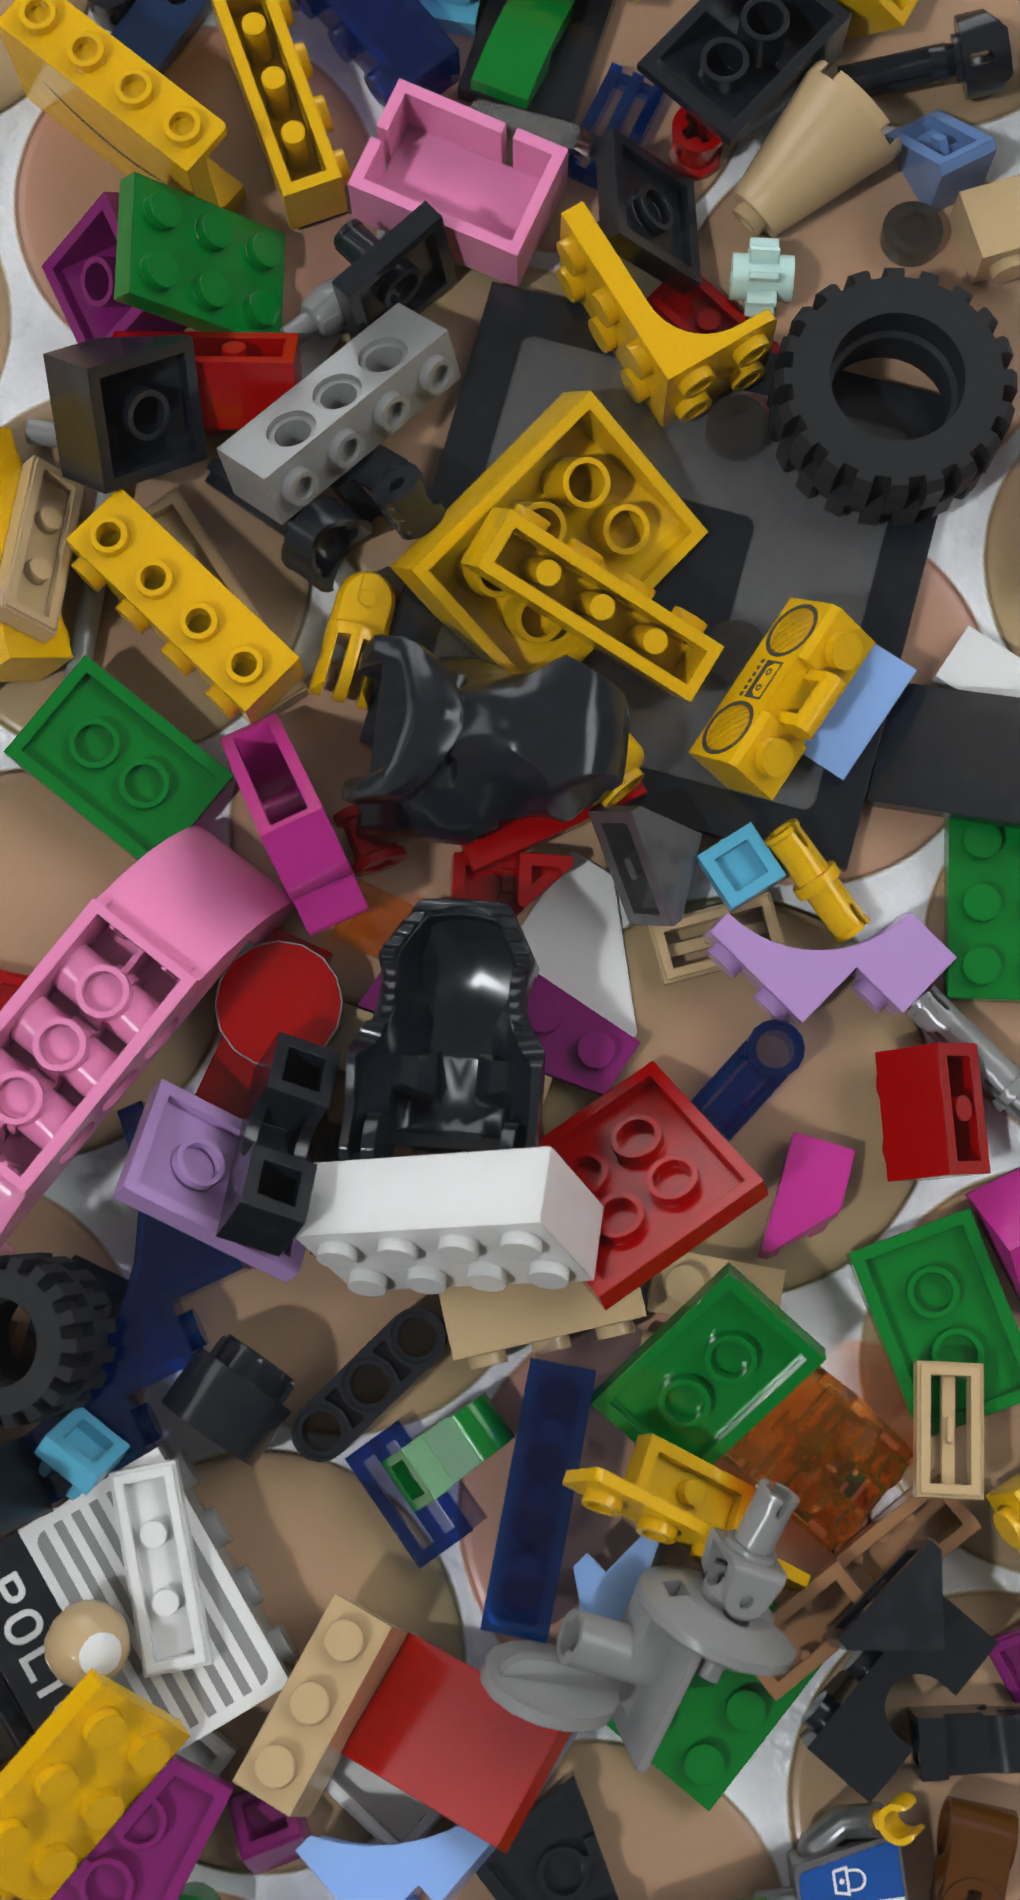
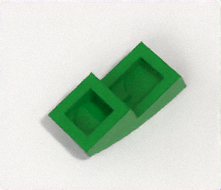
(521, 49)

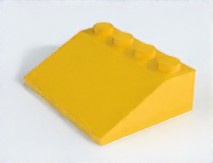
(591, 487)

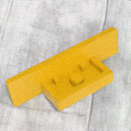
(672, 1498)

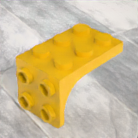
(661, 363)
(78, 1782)

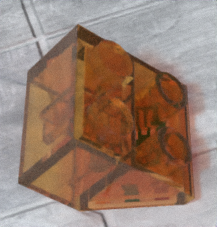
(828, 1453)

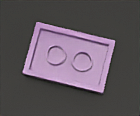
(182, 1173)

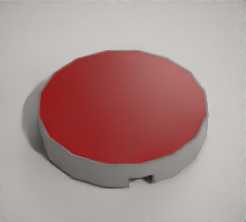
(278, 990)

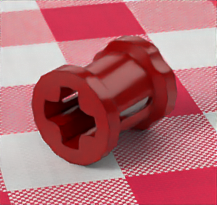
(694, 147)
(369, 857)

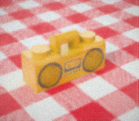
(782, 697)

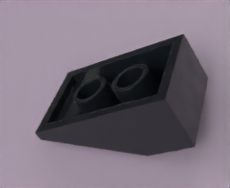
(743, 58)

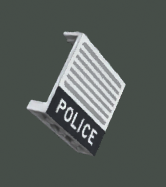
(80, 1557)

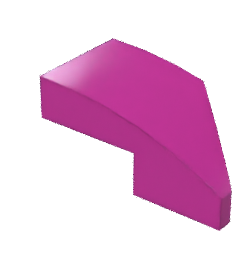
(807, 1192)

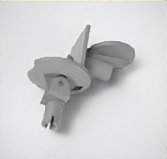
(671, 1628)

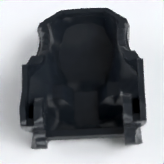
(482, 745)
(449, 1038)

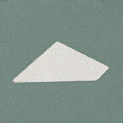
(581, 942)

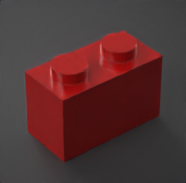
(932, 1112)

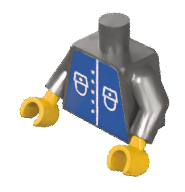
(851, 1854)

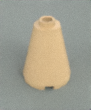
(813, 153)

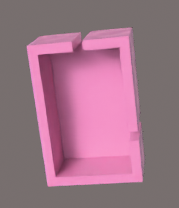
(458, 166)

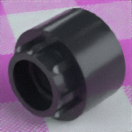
(232, 1398)

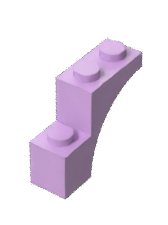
(794, 982)

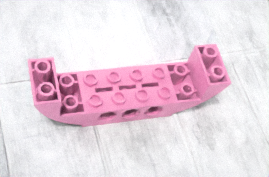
(115, 998)

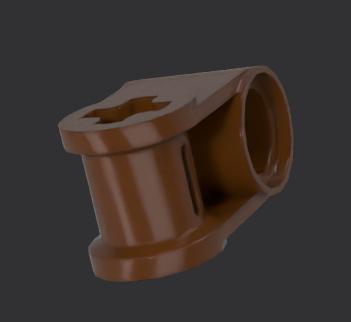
(973, 1850)

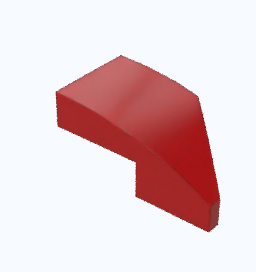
(511, 882)

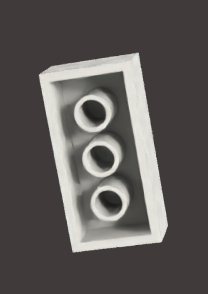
(453, 1221)

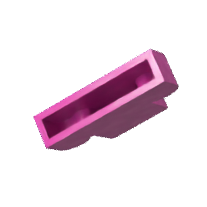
(293, 825)

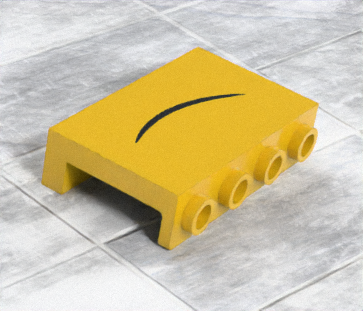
(116, 100)

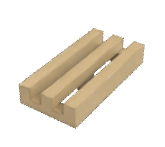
(664, 953)
(922, 1430)

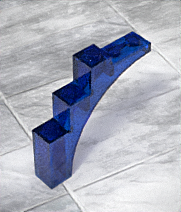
(153, 1330)

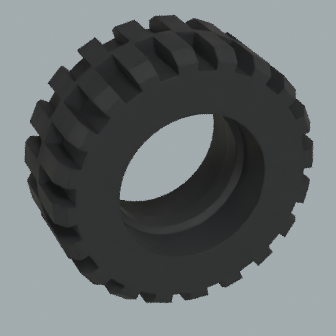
(906, 323)

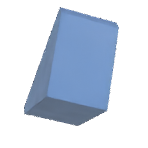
(942, 157)

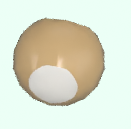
(85, 1638)

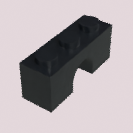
(269, 1172)
(851, 1725)

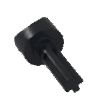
(939, 62)
(314, 537)

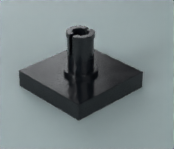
(647, 211)
(403, 267)

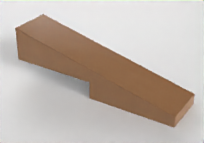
(842, 1579)

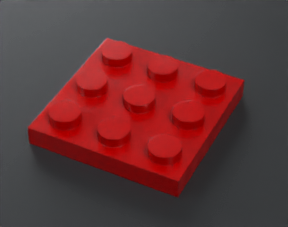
(658, 1175)

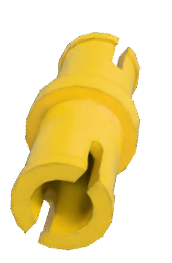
(816, 880)

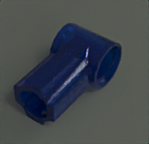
(745, 1082)

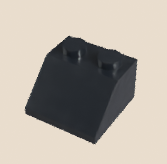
(125, 409)

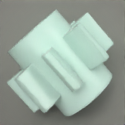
(761, 276)

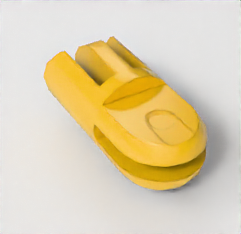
(360, 611)

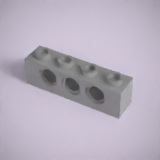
(339, 413)

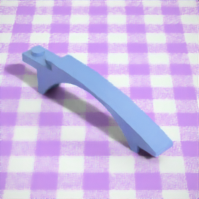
(450, 1859)

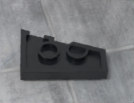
(552, 1854)

